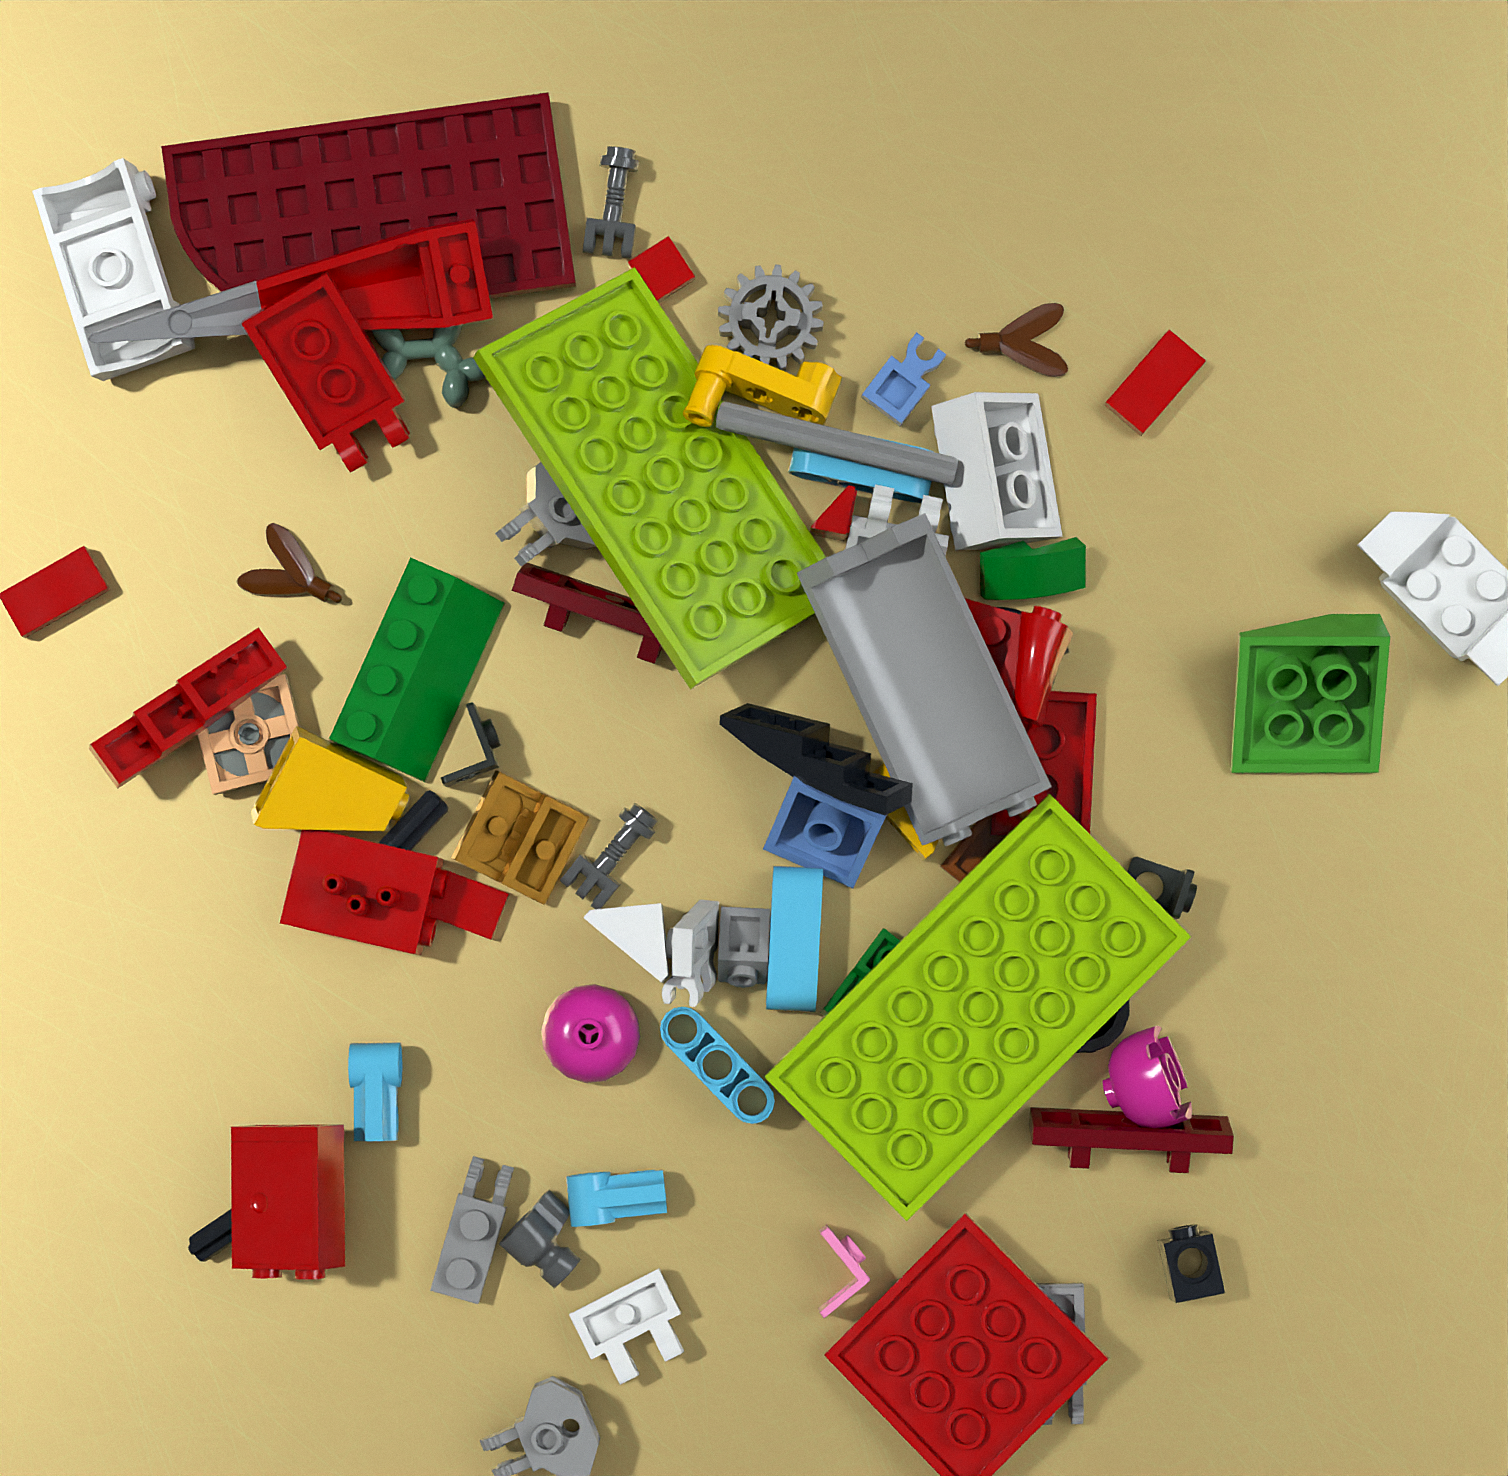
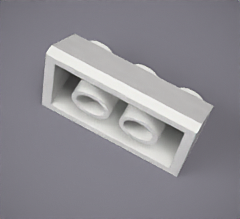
(1002, 472)

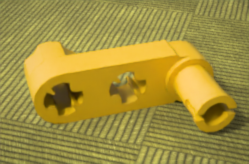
(801, 396)

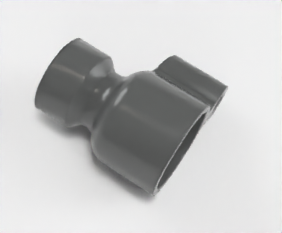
(535, 1237)

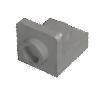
(743, 946)

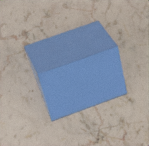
(823, 833)

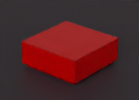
(662, 269)

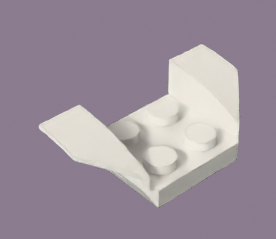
(1445, 585)

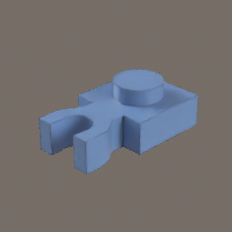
(900, 385)

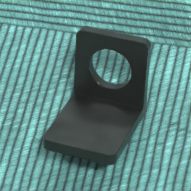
(488, 739)
(1177, 887)

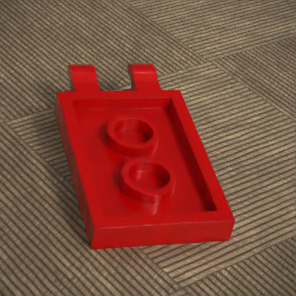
(328, 368)

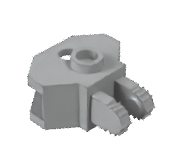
(548, 515)
(544, 1435)

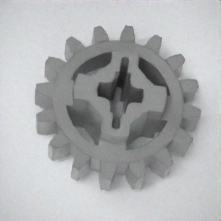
(790, 320)

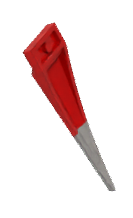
(395, 283)

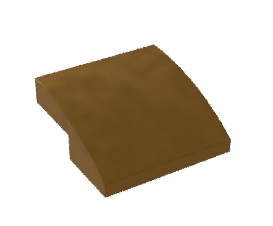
(520, 837)

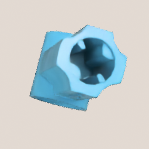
(375, 1076)
(602, 1197)

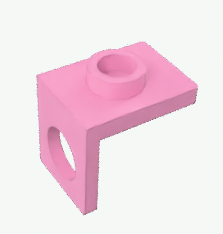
(852, 1257)

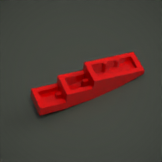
(188, 707)

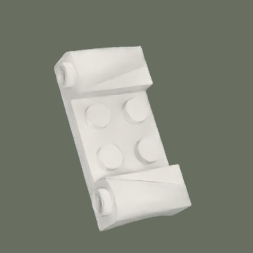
(109, 264)

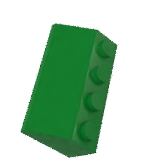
(417, 670)

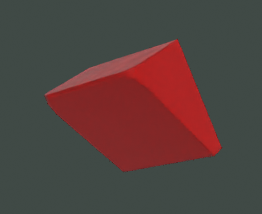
(836, 519)

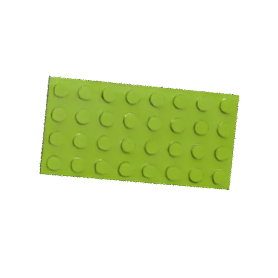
(668, 503)
(977, 1007)

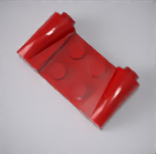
(1026, 653)

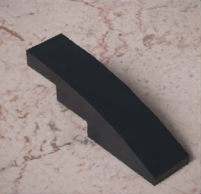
(804, 751)

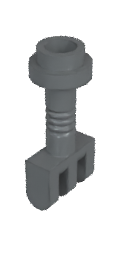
(619, 162)
(637, 823)

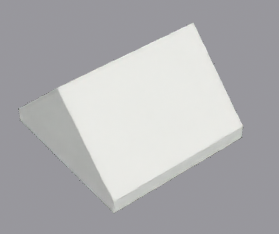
(637, 932)

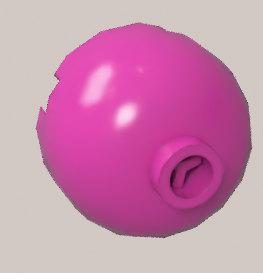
(613, 1021)
(1147, 1080)

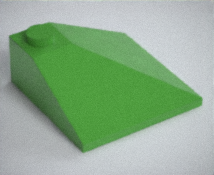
(1311, 696)

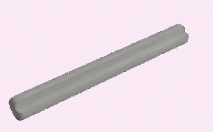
(836, 443)

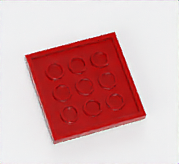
(966, 1354)

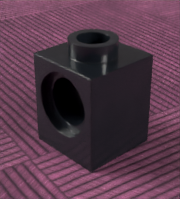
(1206, 1280)

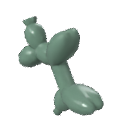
(455, 384)

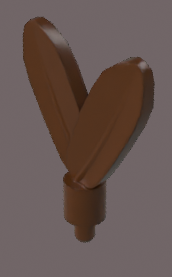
(1016, 343)
(296, 577)

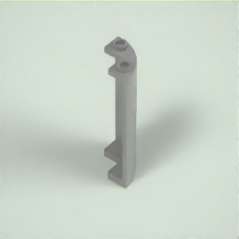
(925, 680)

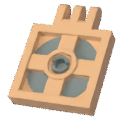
(250, 738)

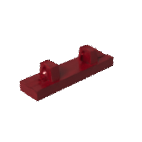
(574, 595)
(1113, 1130)

